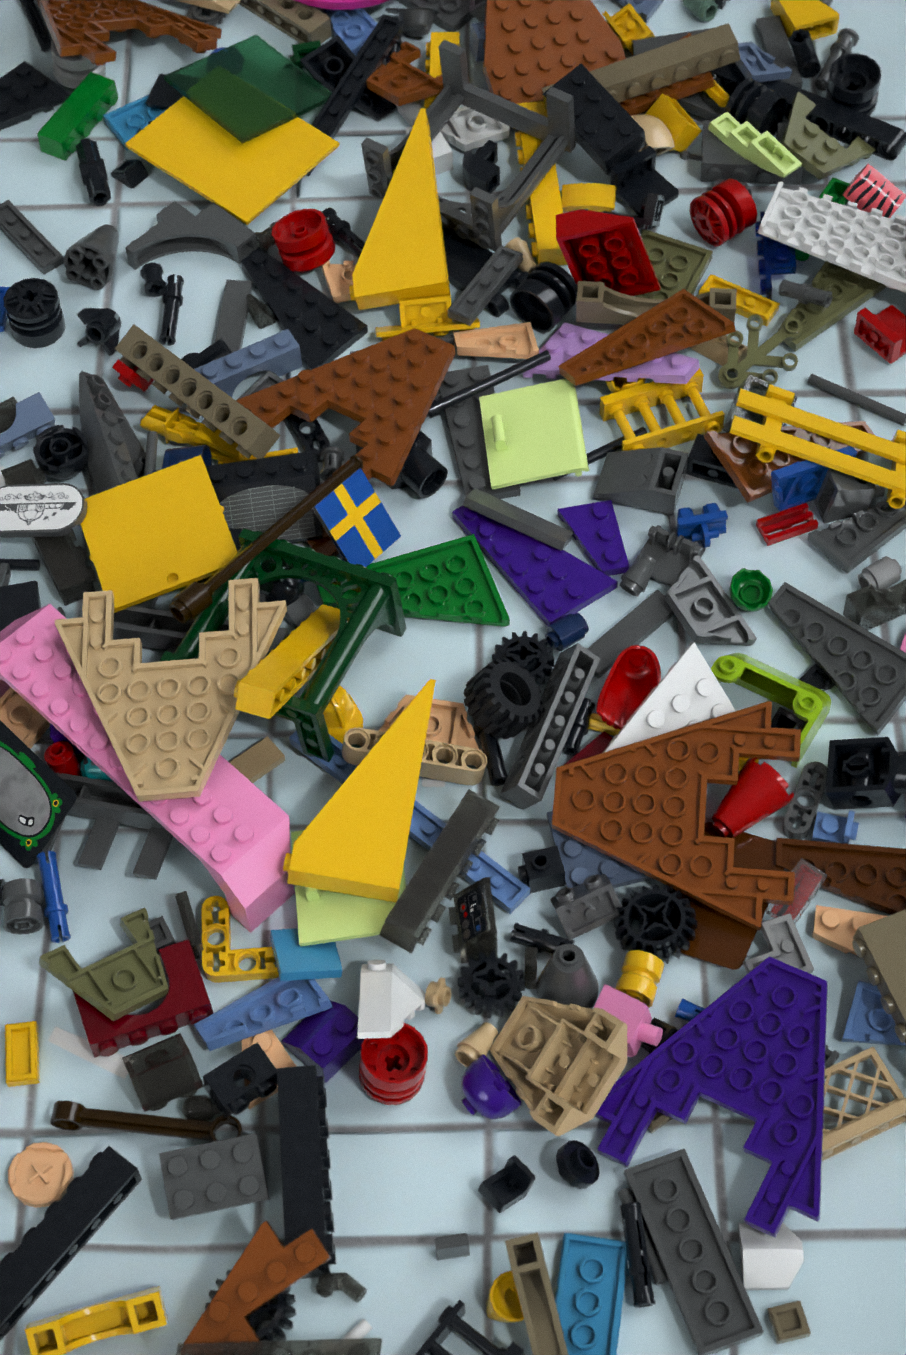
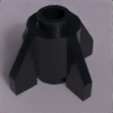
(101, 327)

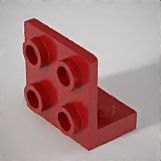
(883, 332)

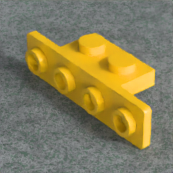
(426, 315)

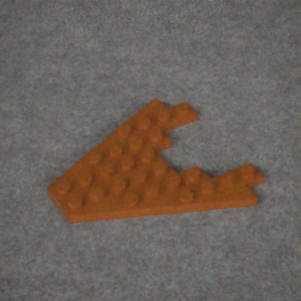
(84, 25)
(378, 386)
(650, 808)

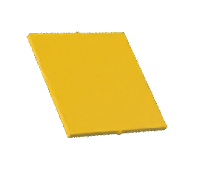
(157, 533)

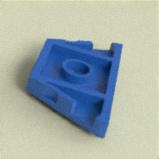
(800, 481)

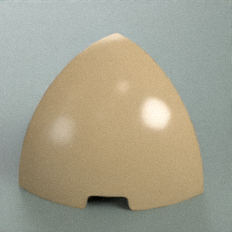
(656, 133)

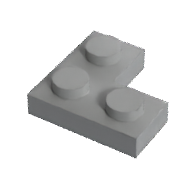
(784, 945)

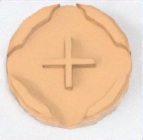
(40, 1174)

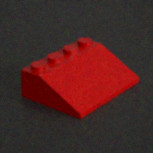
(606, 251)

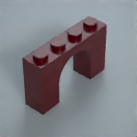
(184, 1005)

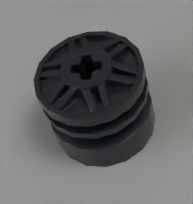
(854, 82)
(758, 106)
(544, 296)
(34, 312)

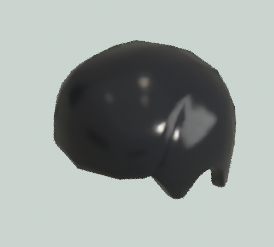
(287, 590)

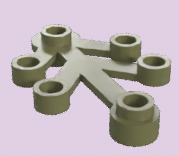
(758, 355)

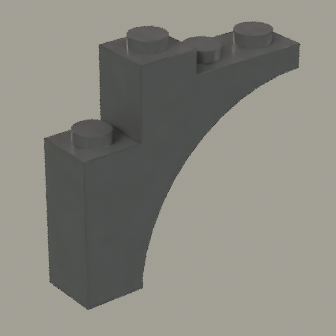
(181, 231)

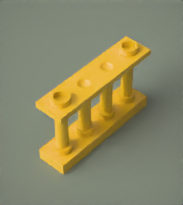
(652, 394)

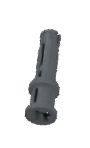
(840, 48)

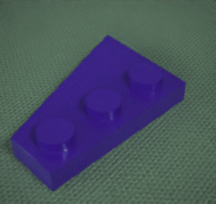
(599, 535)

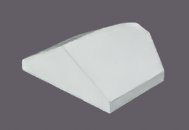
(767, 1260)

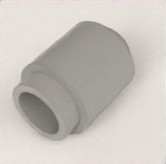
(880, 574)

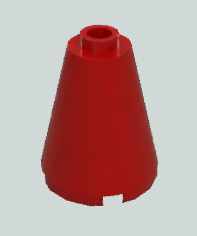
(754, 798)

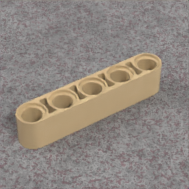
(456, 756)

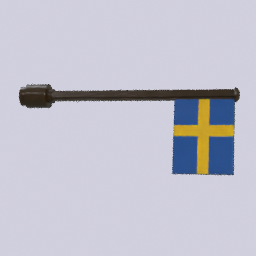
(347, 512)

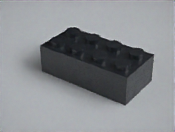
(600, 121)

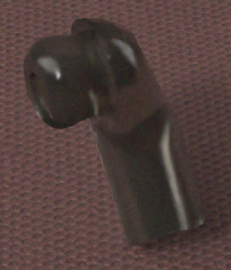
(340, 1282)

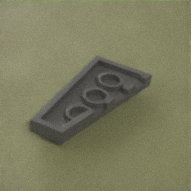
(860, 536)

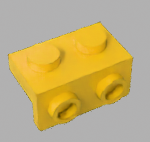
(628, 26)

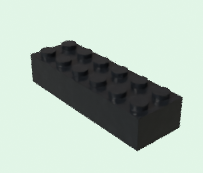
(305, 1158)

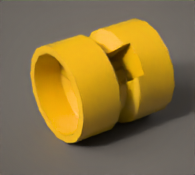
(640, 976)

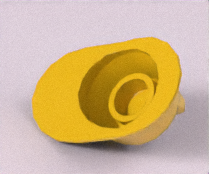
(342, 714)

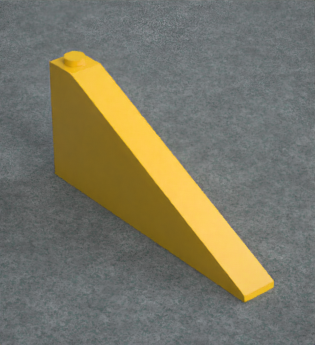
(406, 241)
(364, 828)

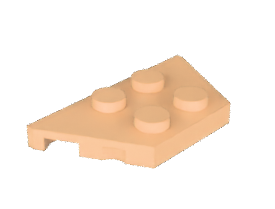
(446, 722)

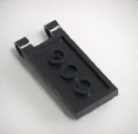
(466, 260)

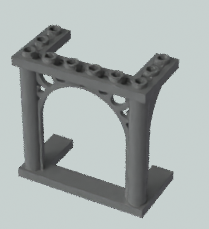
(489, 212)

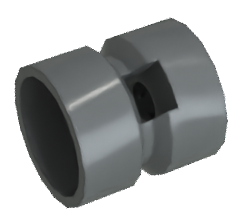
(23, 906)

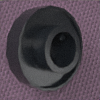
(577, 1164)

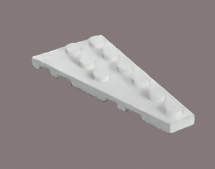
(681, 699)

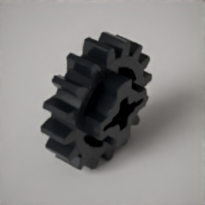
(527, 652)
(505, 984)

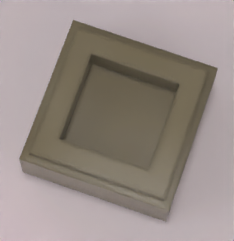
(788, 1322)

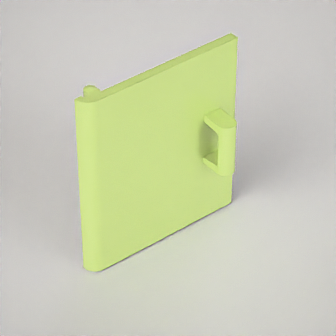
(533, 433)
(337, 916)

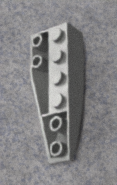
(113, 447)

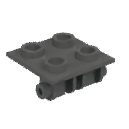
(671, 553)

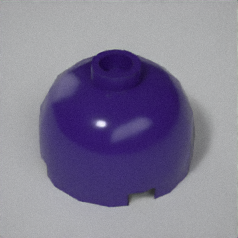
(487, 1090)

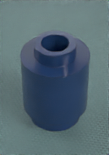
(566, 631)

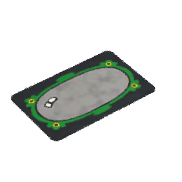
(30, 799)

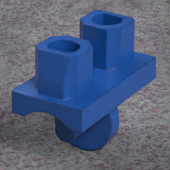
(702, 526)

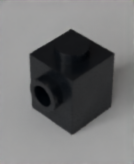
(542, 869)

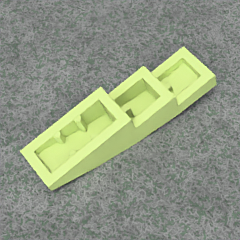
(757, 148)

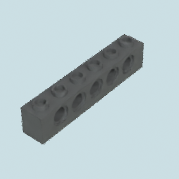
(550, 731)

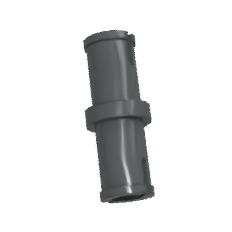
(805, 293)

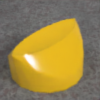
(503, 1300)

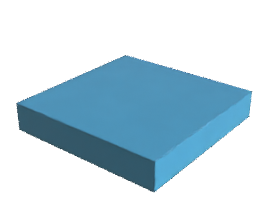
(304, 962)

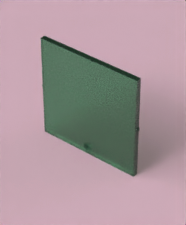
(248, 88)

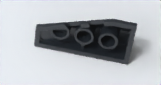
(327, 67)

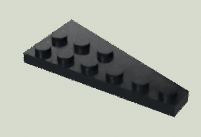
(25, 93)
(313, 319)

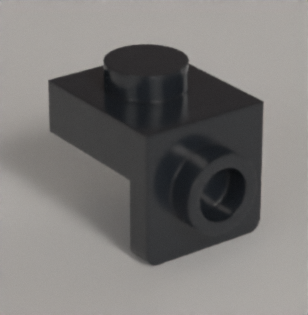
(507, 1185)

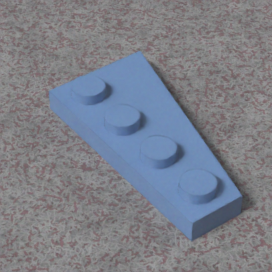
(868, 1019)

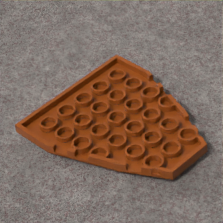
(541, 42)

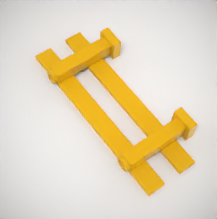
(777, 408)

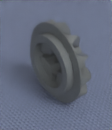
(196, 13)

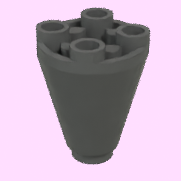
(93, 257)

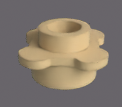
(438, 995)

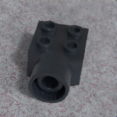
(420, 469)
(865, 773)

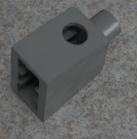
(844, 495)

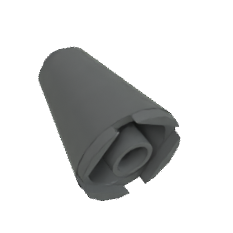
(568, 978)

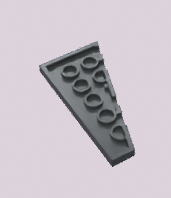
(859, 662)

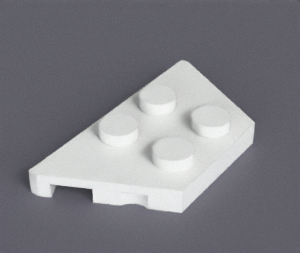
(472, 129)

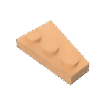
(838, 926)

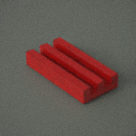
(785, 520)

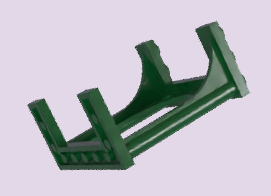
(376, 608)

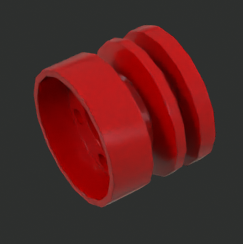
(723, 212)
(403, 1051)

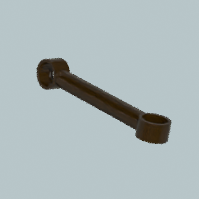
(74, 1116)

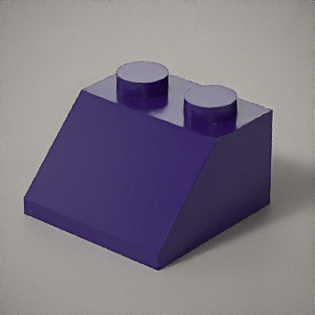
(326, 1040)

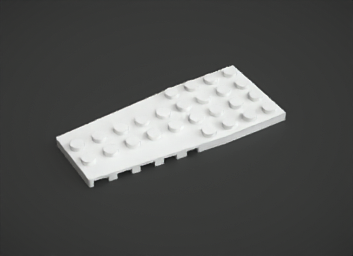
(839, 234)

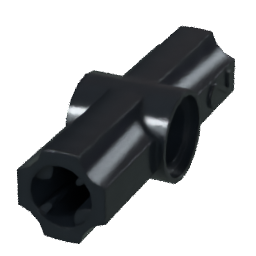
(93, 172)

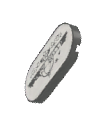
(40, 509)

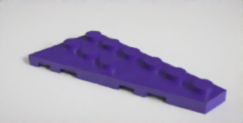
(545, 577)

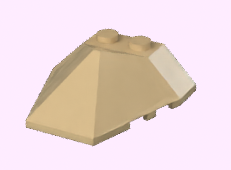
(561, 1059)

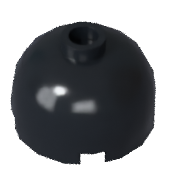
(61, 452)

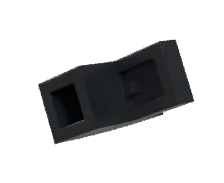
(480, 168)

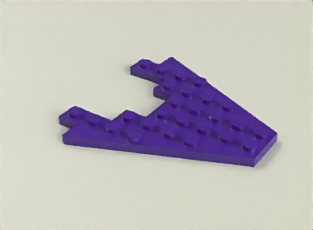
(757, 1056)

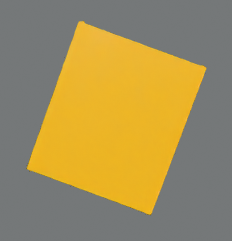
(221, 168)

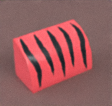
(874, 191)

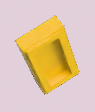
(22, 1054)

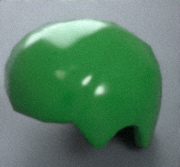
(750, 590)

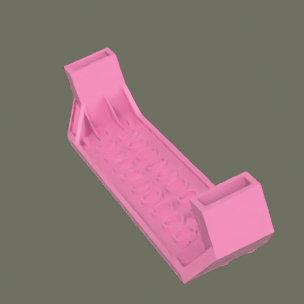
(228, 828)

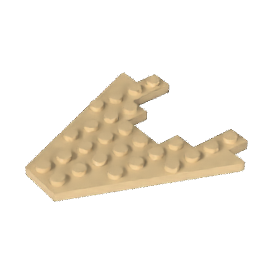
(169, 714)

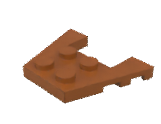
(403, 82)

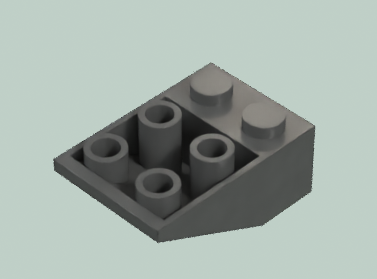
(643, 478)

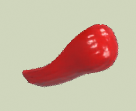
(628, 684)

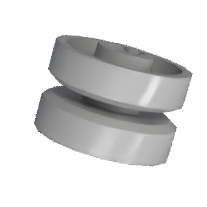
(73, 69)

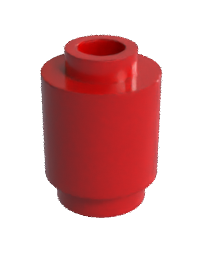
(62, 758)

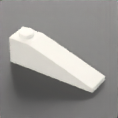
(386, 1000)

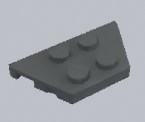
(706, 608)

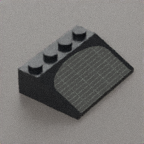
(266, 489)

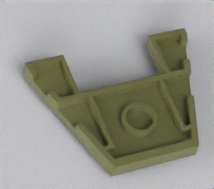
(816, 149)
(120, 980)

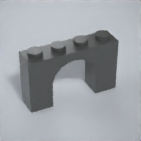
(724, 163)

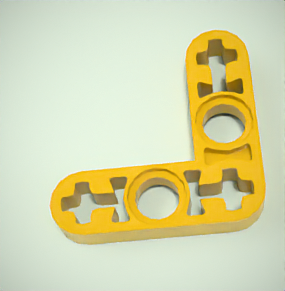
(230, 959)

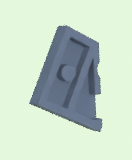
(759, 64)

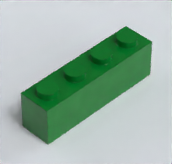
(77, 116)

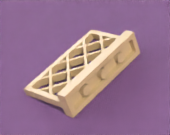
(872, 1122)

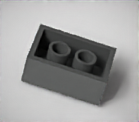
(214, 1176)

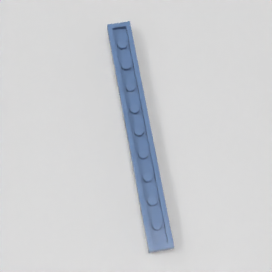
(425, 829)

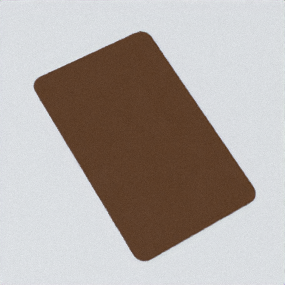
(718, 936)

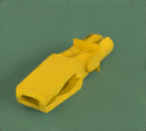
(185, 429)

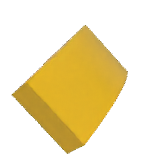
(588, 196)

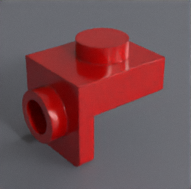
(130, 376)

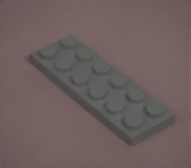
(467, 432)
(693, 1253)

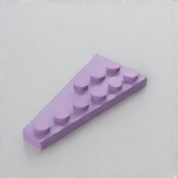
(573, 339)

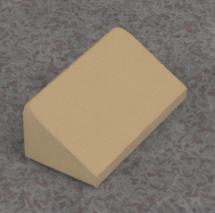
(718, 350)

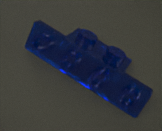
(776, 259)

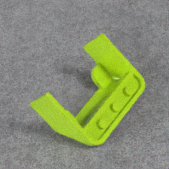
(804, 699)

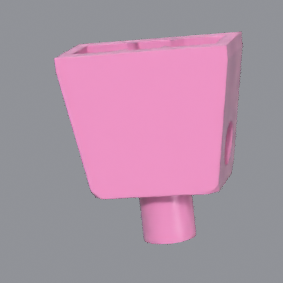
(632, 1013)

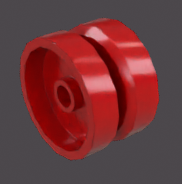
(303, 240)

